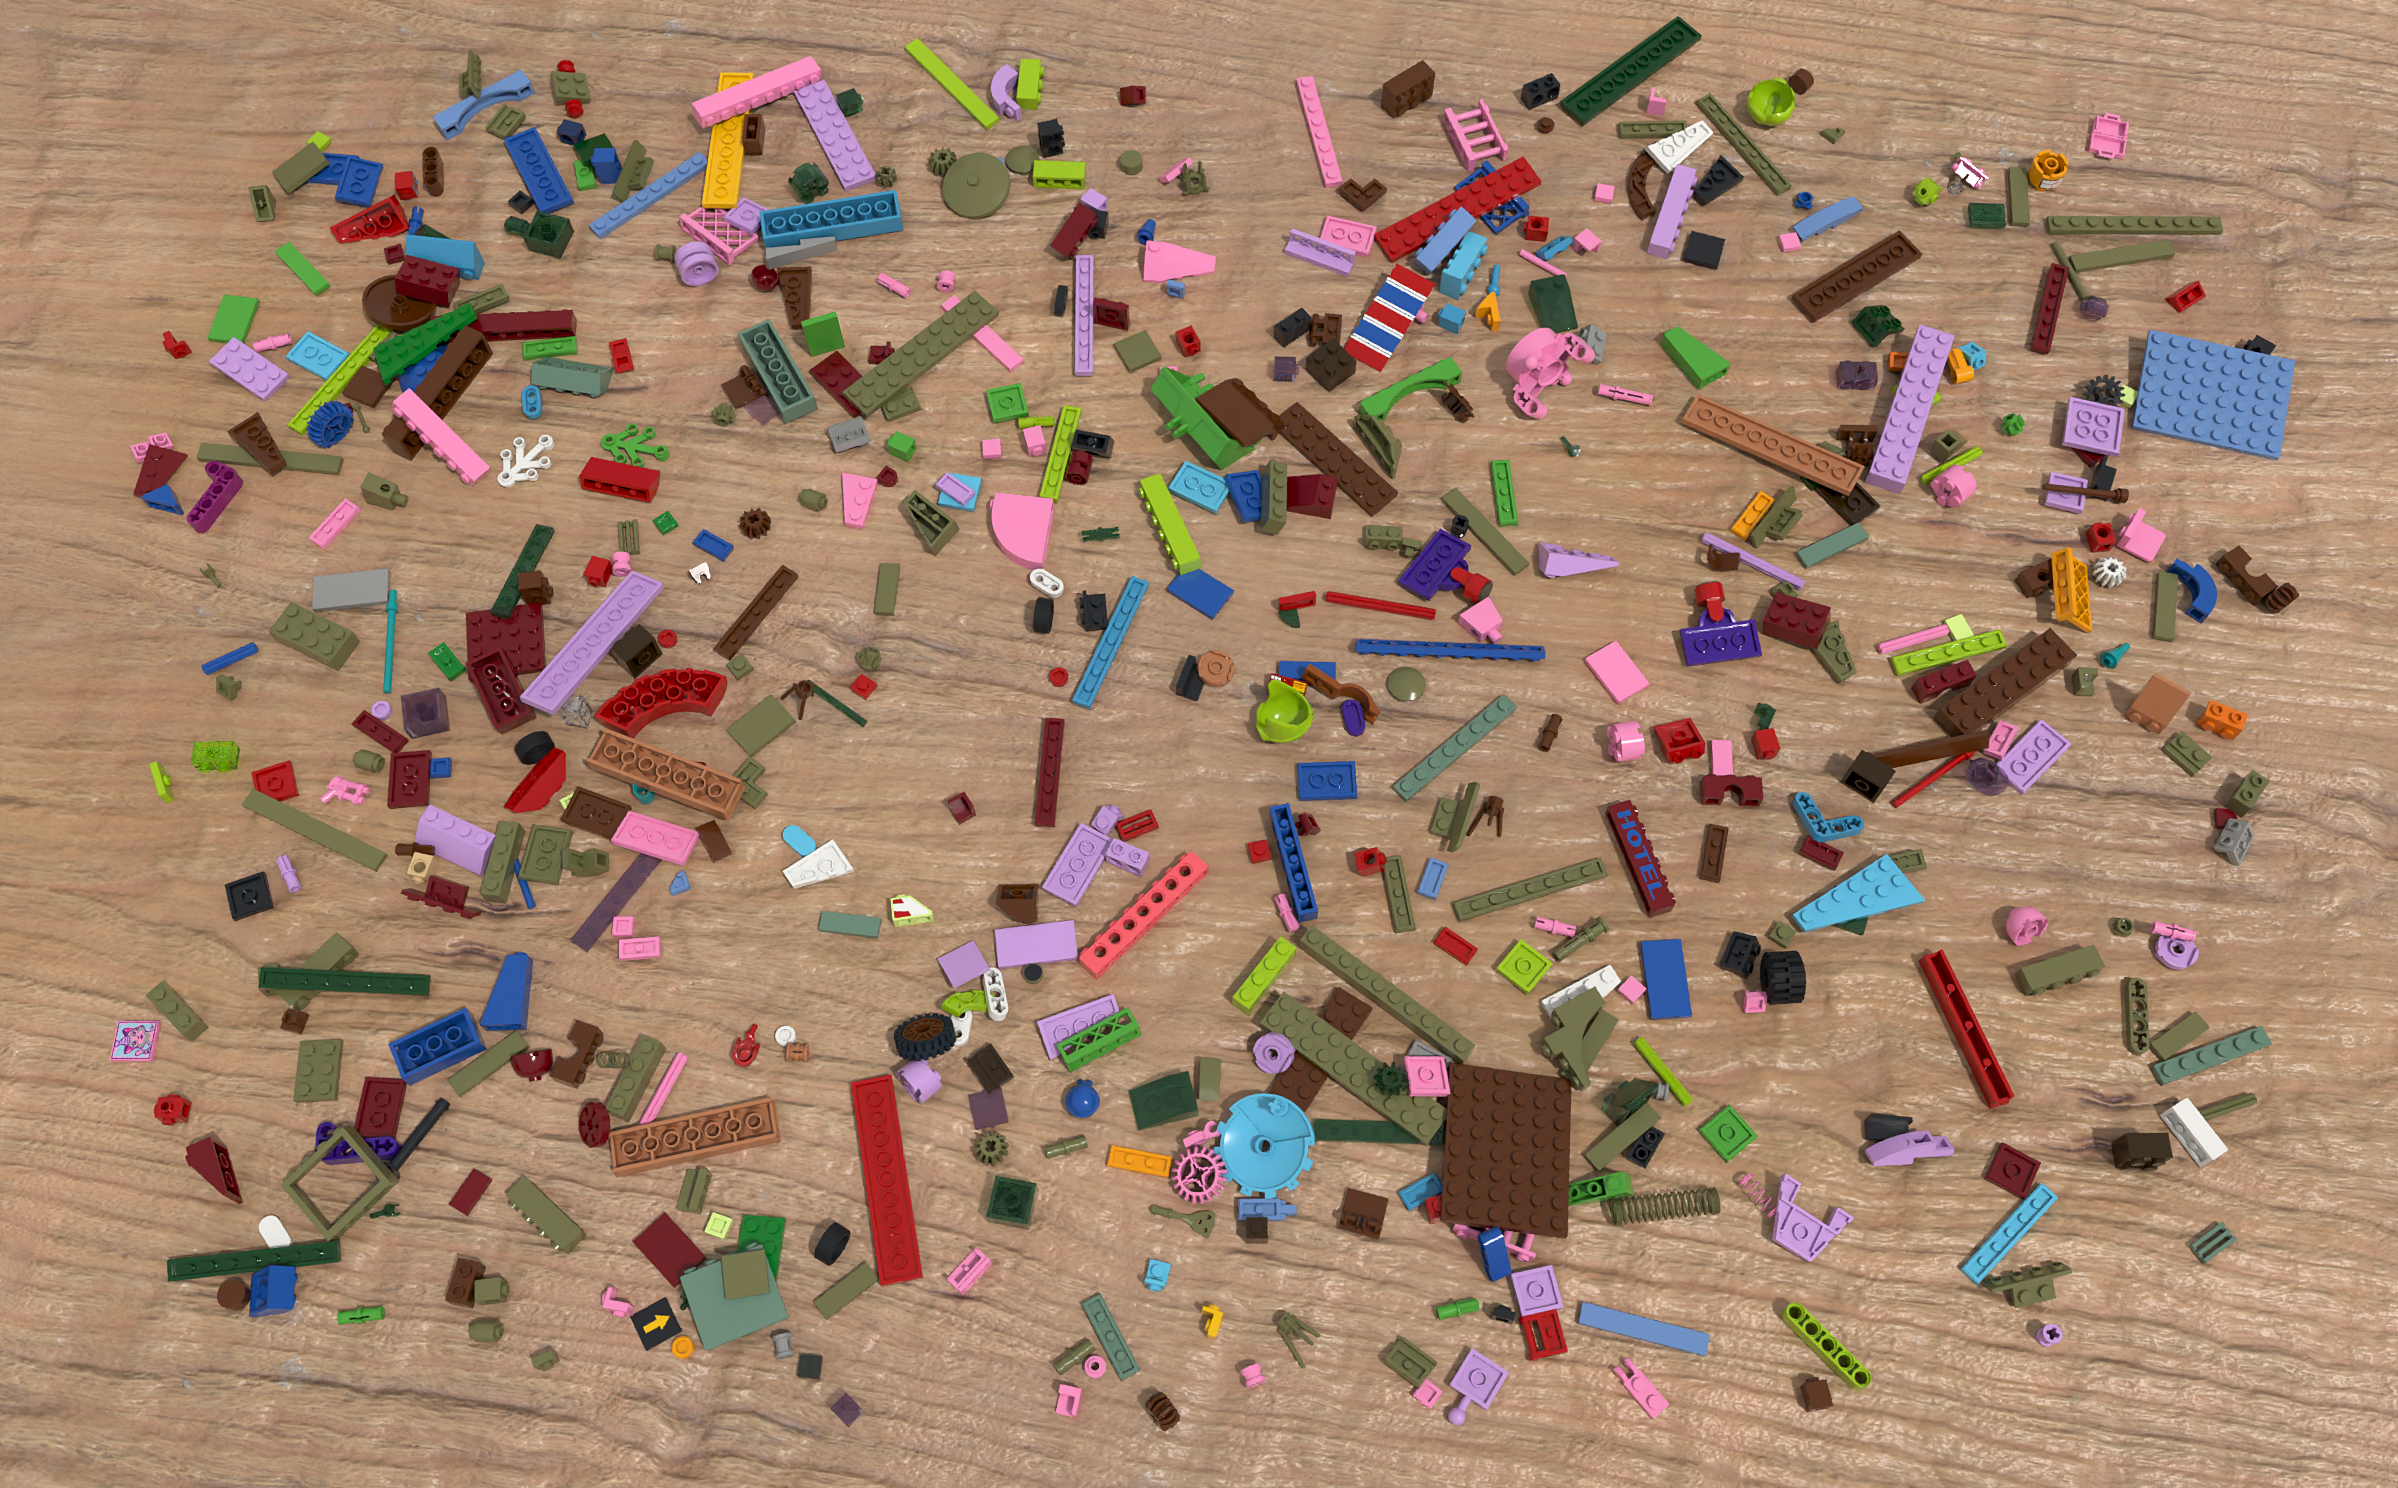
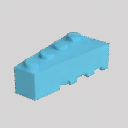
(1461, 267)

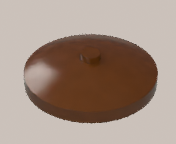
(394, 310)

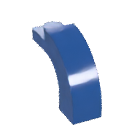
(2201, 586)

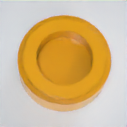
(683, 1347)

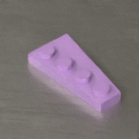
(1071, 1022)

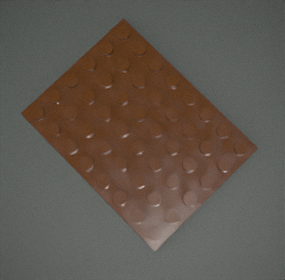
(1507, 1151)

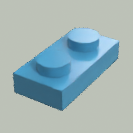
(1557, 245)

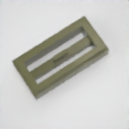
(627, 525)

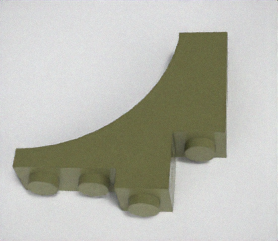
(1567, 1041)

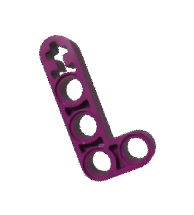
(216, 498)

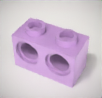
(1127, 857)

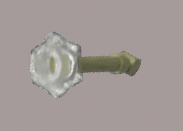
(1955, 187)

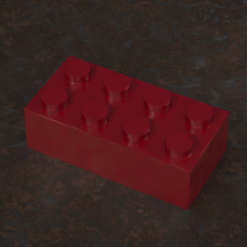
(500, 690)

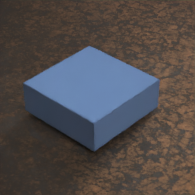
(1175, 288)

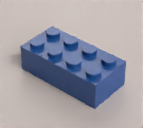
(437, 1046)

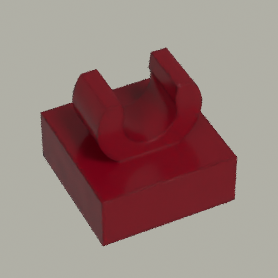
(1309, 824)

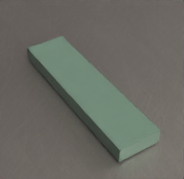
(1832, 545)
(1111, 1337)

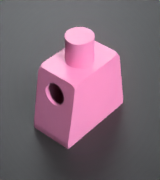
(1482, 621)

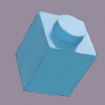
(1451, 318)

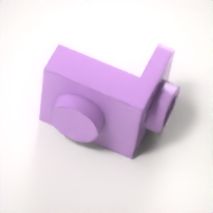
(1107, 819)

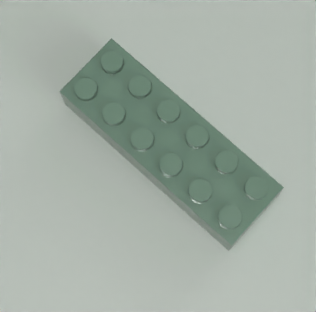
(777, 371)

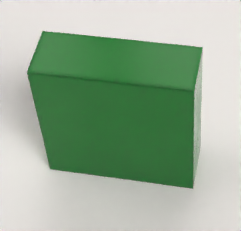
(665, 523)

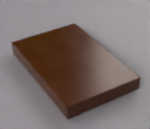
(595, 813)

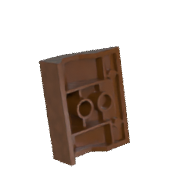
(1240, 412)

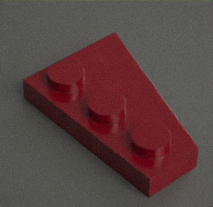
(157, 469)

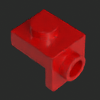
(176, 349)

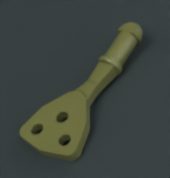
(1192, 1219)

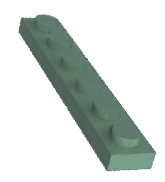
(2211, 1055)

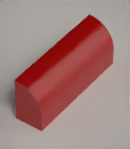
(620, 479)

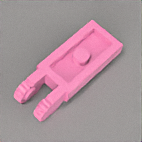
(1641, 1389)

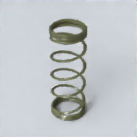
(617, 1060)

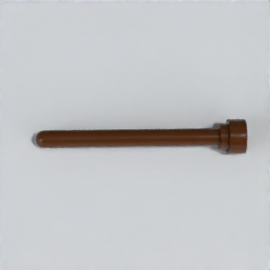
(2119, 496)

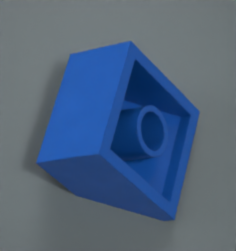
(272, 1291)

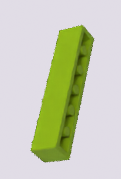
(1170, 524)

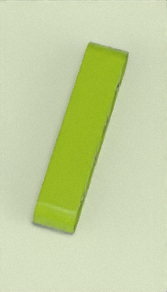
(1836, 1348)

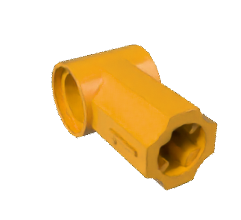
(1960, 371)

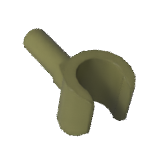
(209, 573)

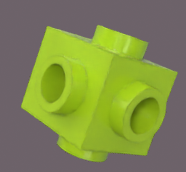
(1927, 191)

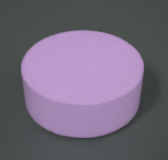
(381, 710)

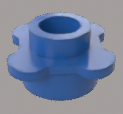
(1804, 200)

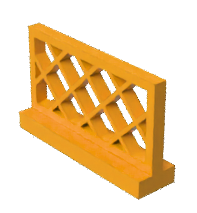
(2071, 589)

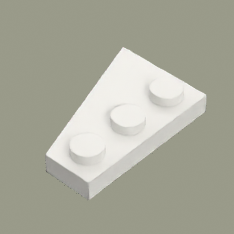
(818, 866)

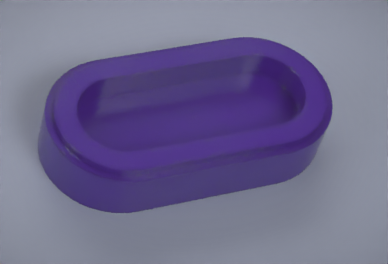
(1353, 718)

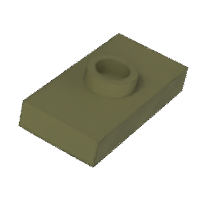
(1909, 861)

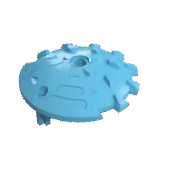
(1259, 1120)

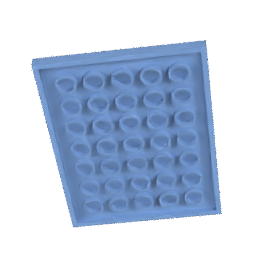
(2213, 394)

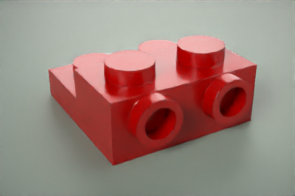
(1680, 740)

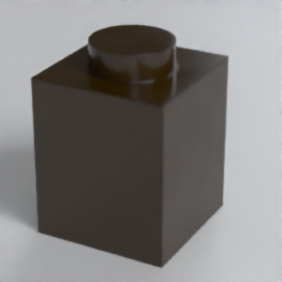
(1256, 1230)

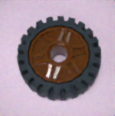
(925, 1037)

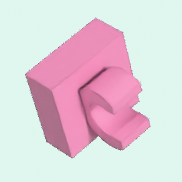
(1755, 1001)

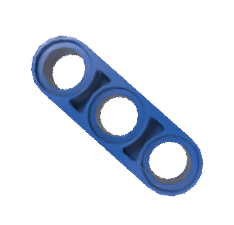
(1494, 1254)

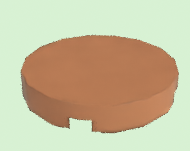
(1215, 668)

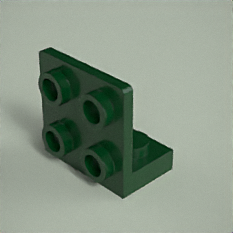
(1877, 323)

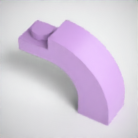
(1002, 83)

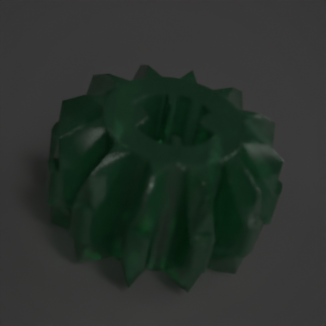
(1396, 1085)

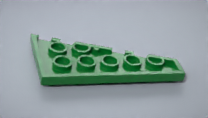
(420, 341)

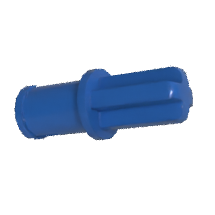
(416, 220)

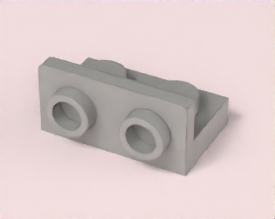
(2235, 840)

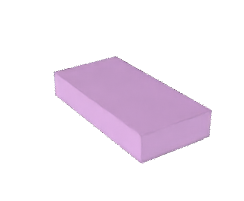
(955, 489)

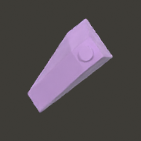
(1561, 562)

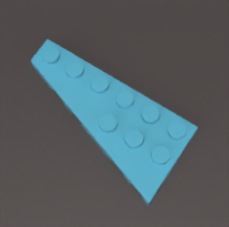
(1863, 895)

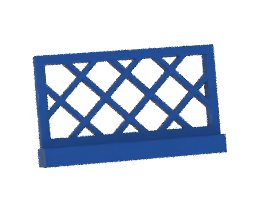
(1516, 204)

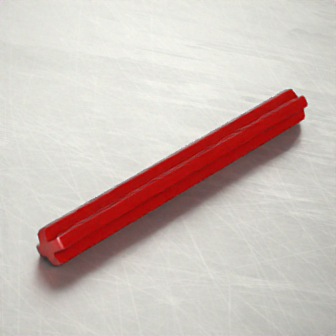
(1380, 605)

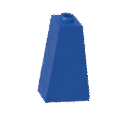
(510, 996)

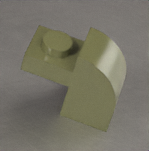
(585, 864)

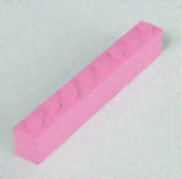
(756, 92)

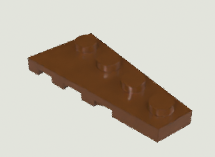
(258, 442)

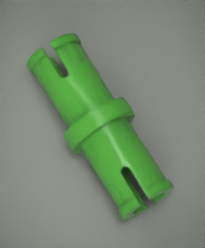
(361, 1315)

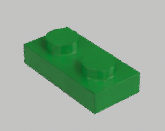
(447, 661)

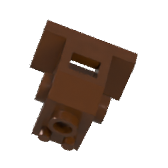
(1857, 442)

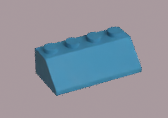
(448, 252)

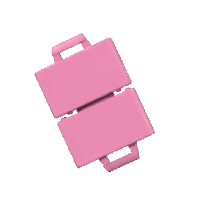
(2108, 136)

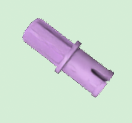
(288, 874)

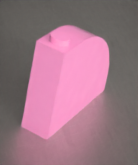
(1022, 527)

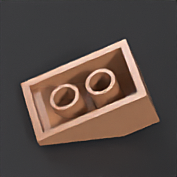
(2156, 703)

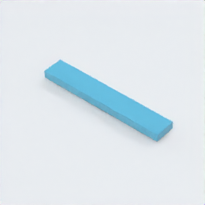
(2008, 1233)

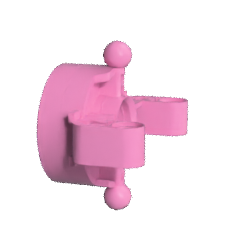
(1541, 361)

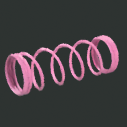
(1744, 1180)

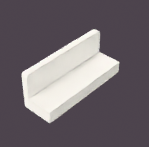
(2194, 1132)

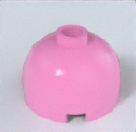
(2024, 924)

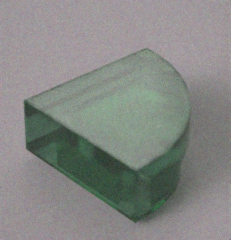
(1290, 617)

